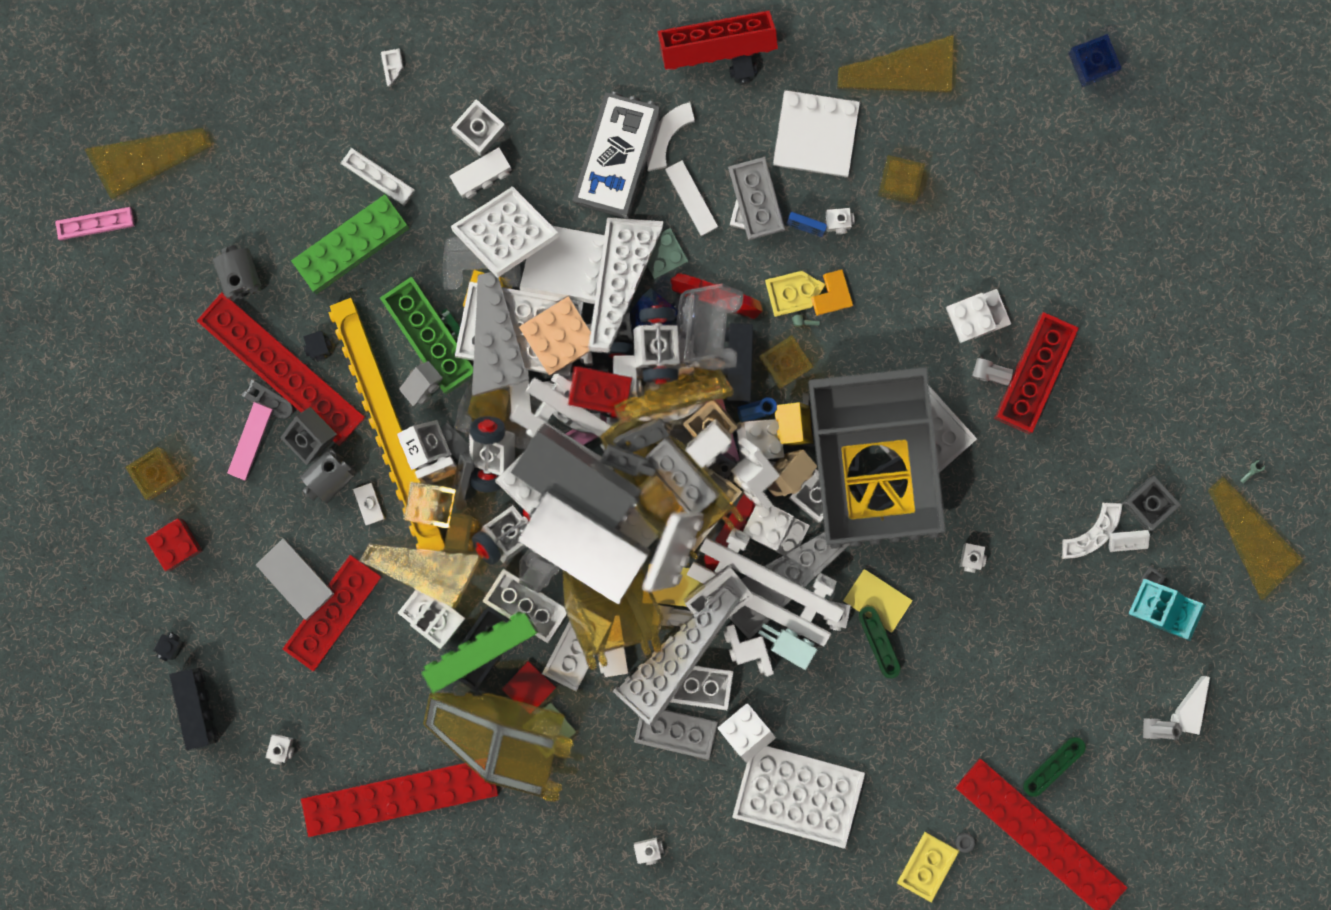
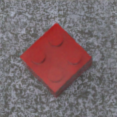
(173, 544)

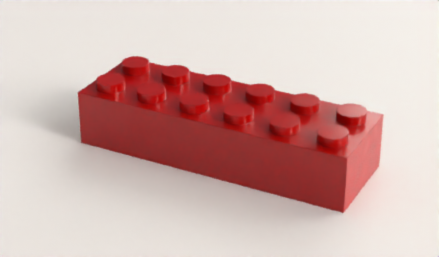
(717, 40)
(1036, 373)

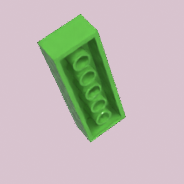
(350, 244)
(427, 333)
(479, 652)

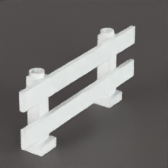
(554, 400)
(812, 601)

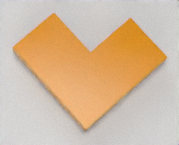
(837, 296)

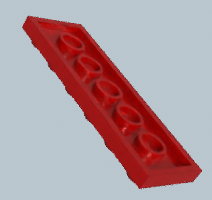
(320, 632)

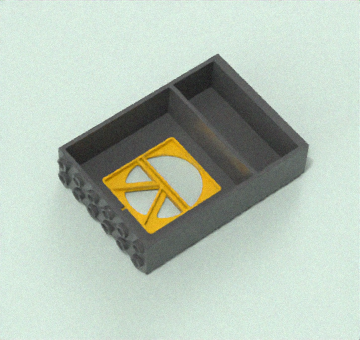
(870, 411)

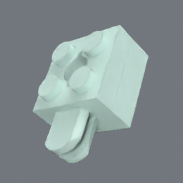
(790, 647)

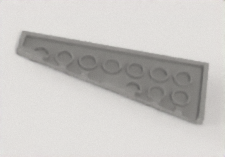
(797, 566)
(663, 674)

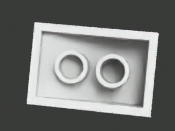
(728, 579)

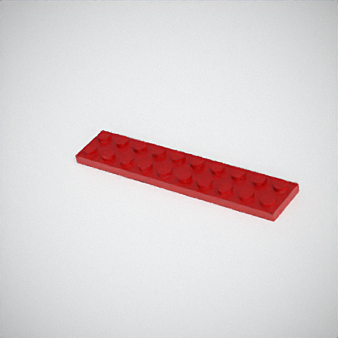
(279, 366)
(394, 798)
(1040, 837)

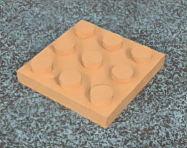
(557, 336)

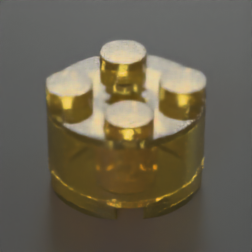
(489, 404)
(655, 497)

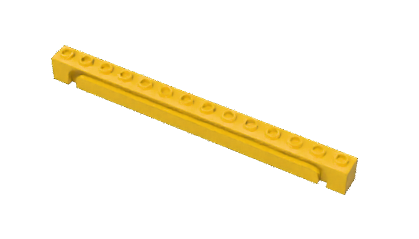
(382, 412)

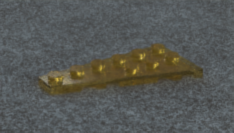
(910, 69)
(136, 161)
(688, 390)
(1257, 543)
(428, 571)

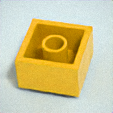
(794, 424)

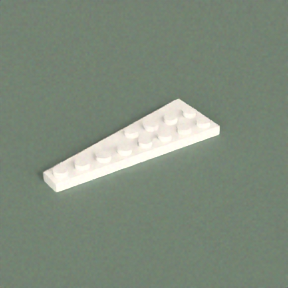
(623, 261)

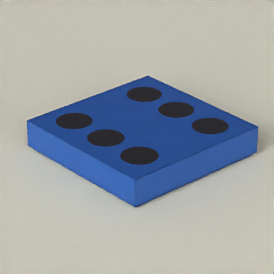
(806, 224)

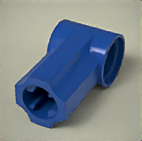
(755, 410)

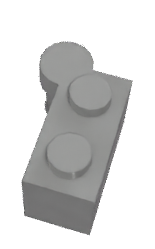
(421, 384)

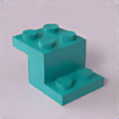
(1167, 609)

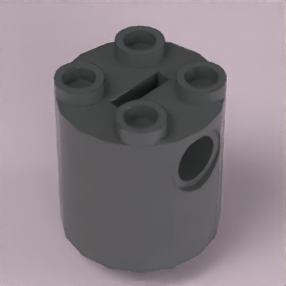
(237, 272)
(327, 476)

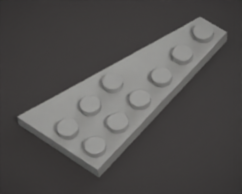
(496, 349)

